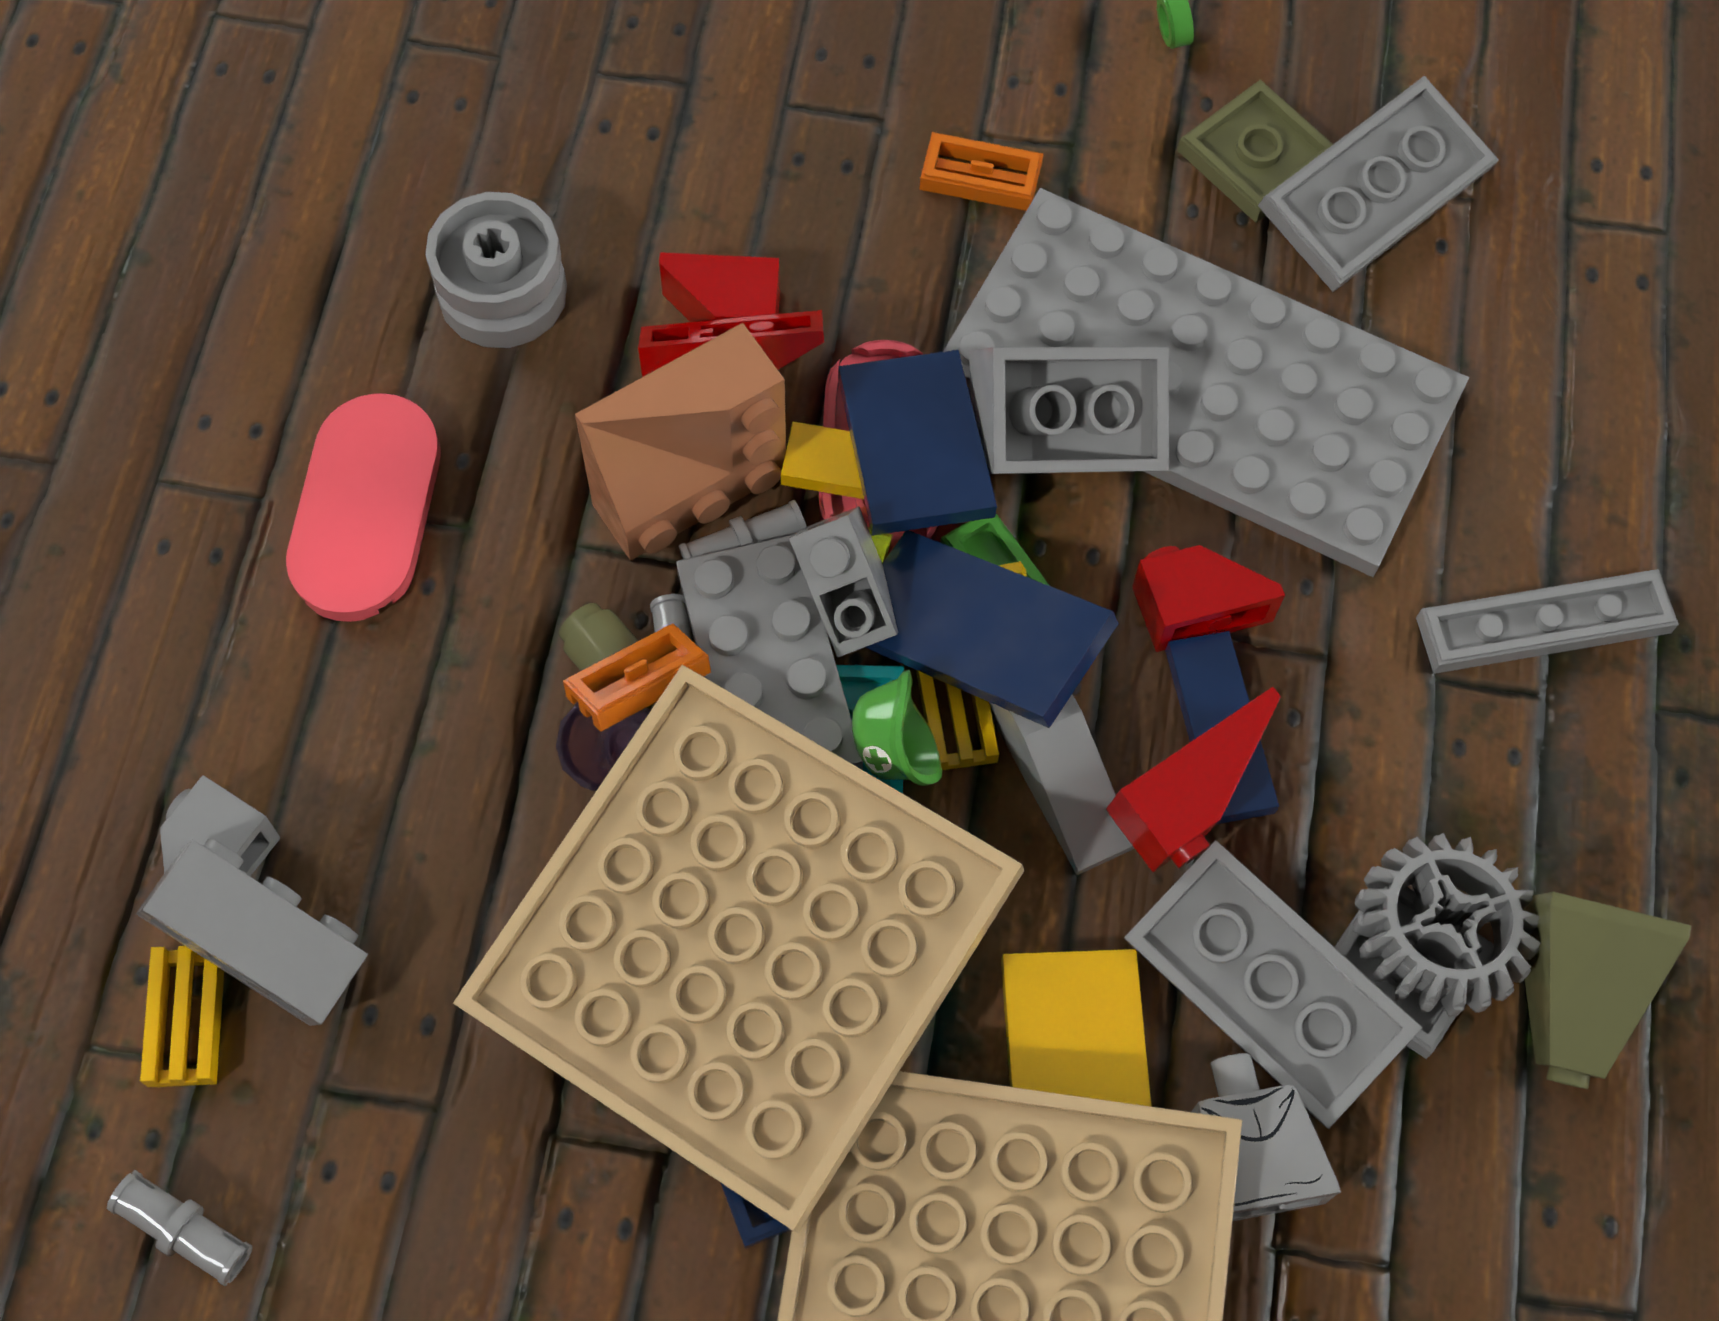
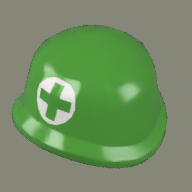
(894, 735)

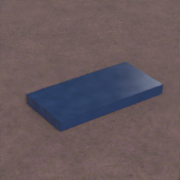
(990, 628)

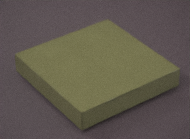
(1252, 146)

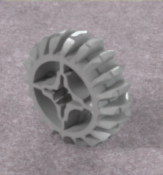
(1434, 877)

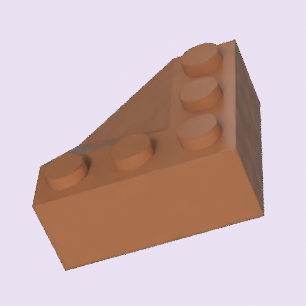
(685, 441)

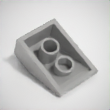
(1072, 408)

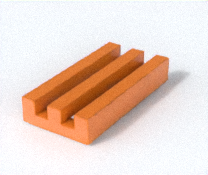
(979, 179)
(634, 676)

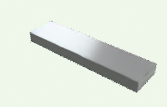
(1546, 621)

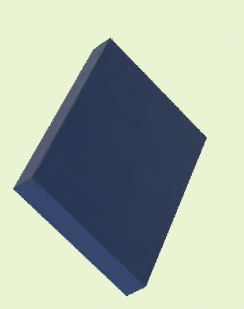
(916, 442)

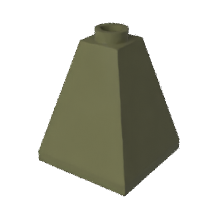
(1593, 981)

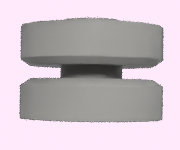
(497, 269)

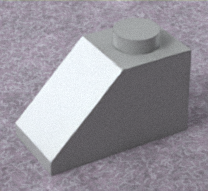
(218, 815)

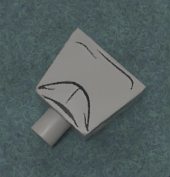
(1279, 1149)

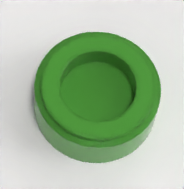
(1175, 22)

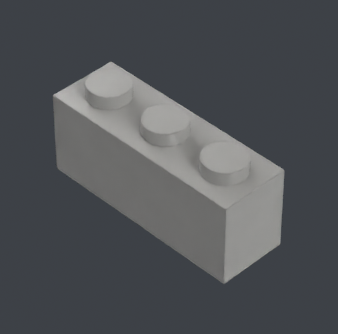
(254, 931)

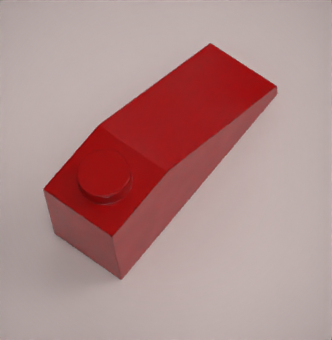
(779, 335)
(1187, 793)

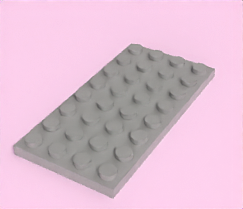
(1266, 396)

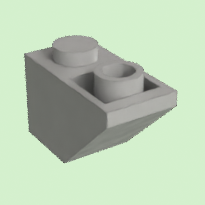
(846, 580)

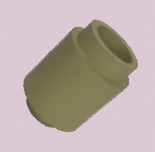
(593, 635)

